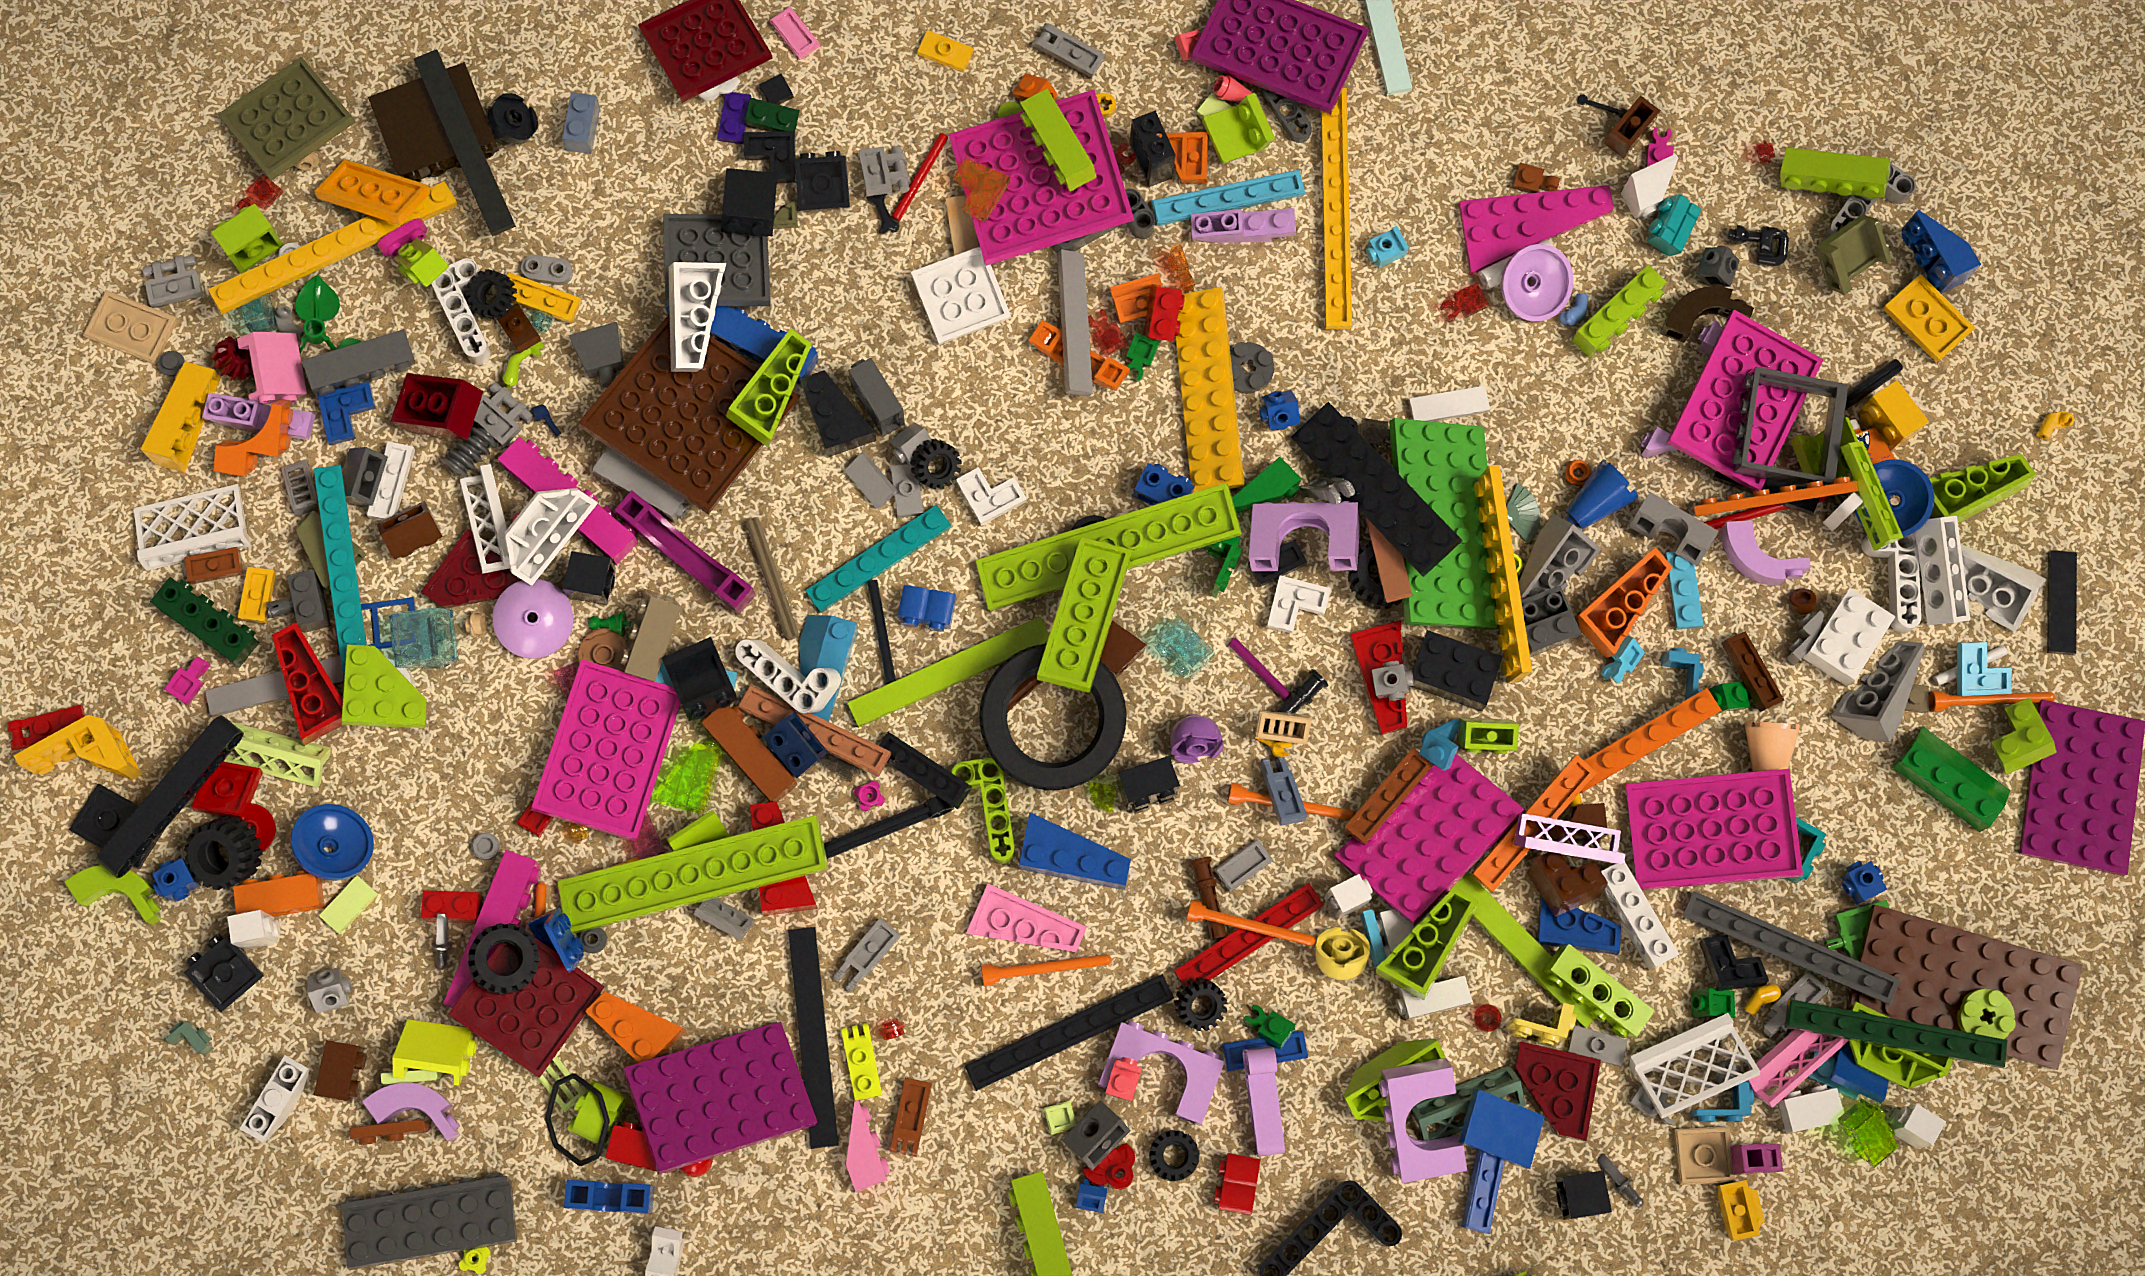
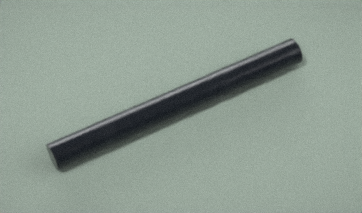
(881, 631)

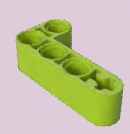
(991, 811)

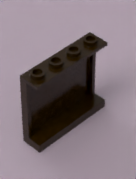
(415, 131)

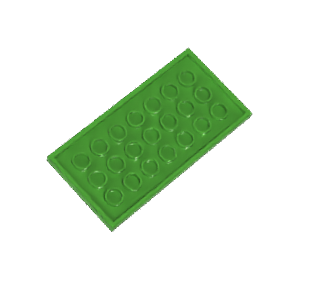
(1442, 468)

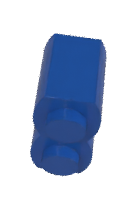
(927, 607)

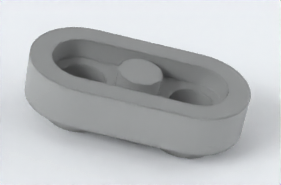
(546, 269)

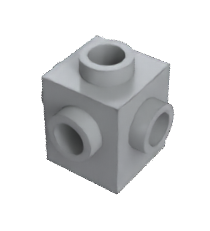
(1383, 677)
(328, 990)

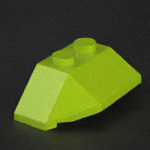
(1897, 1065)
(1363, 1090)

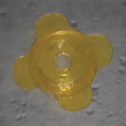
(578, 832)

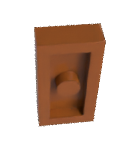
(213, 565)

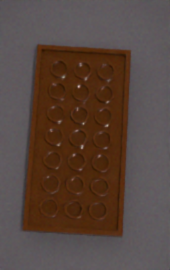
(1947, 963)

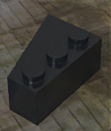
(834, 416)

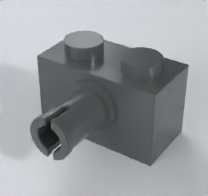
(305, 601)

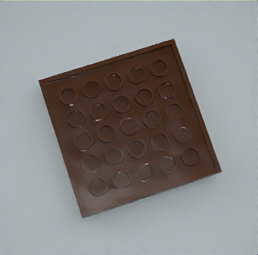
(678, 420)

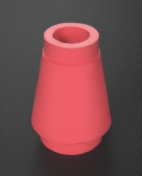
(1230, 89)

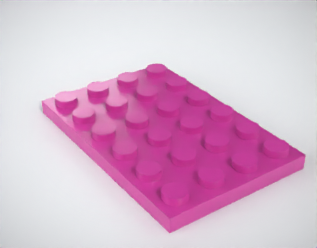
(1712, 409)
(607, 750)
(1714, 829)
(1432, 838)

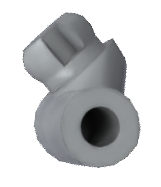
(285, 322)

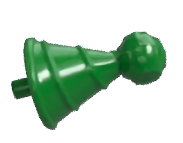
(615, 623)

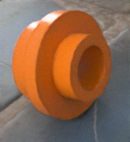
(1577, 465)

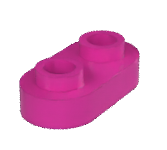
(404, 234)

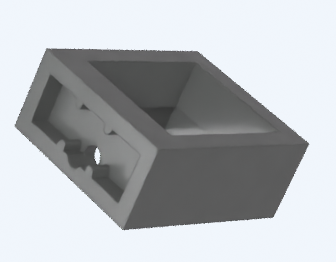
(876, 396)

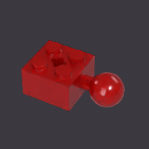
(630, 1147)

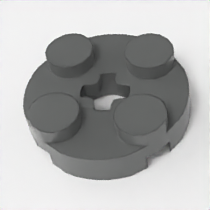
(1260, 358)

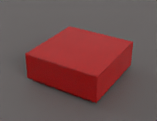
(534, 821)

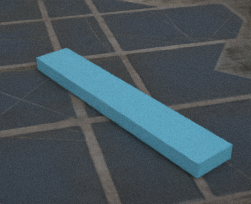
(1228, 197)

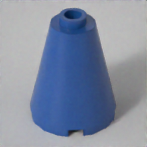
(1599, 496)

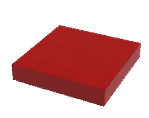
(228, 790)

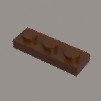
(1752, 671)

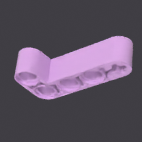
(1263, 1100)

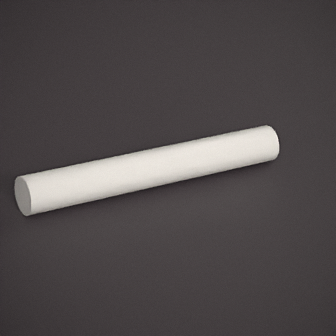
(1952, 673)

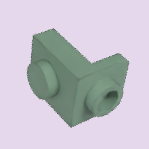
(197, 1037)

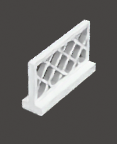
(173, 552)
(1682, 1045)

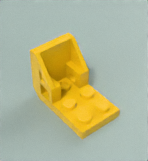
(87, 738)

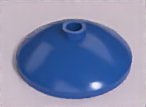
(1912, 487)
(336, 829)

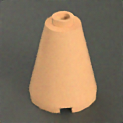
(1770, 744)

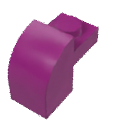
(1756, 1159)

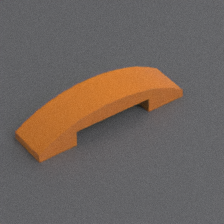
(1104, 371)

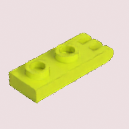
(861, 1063)

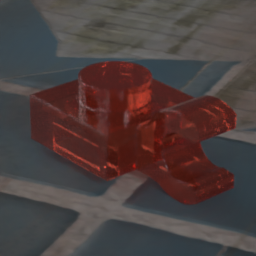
(262, 193)

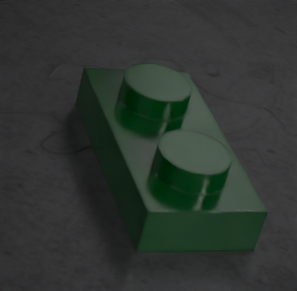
(771, 116)

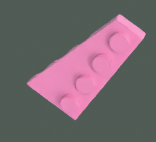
(1018, 920)

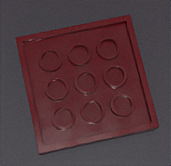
(704, 44)
(534, 1020)

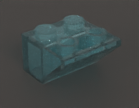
(424, 638)

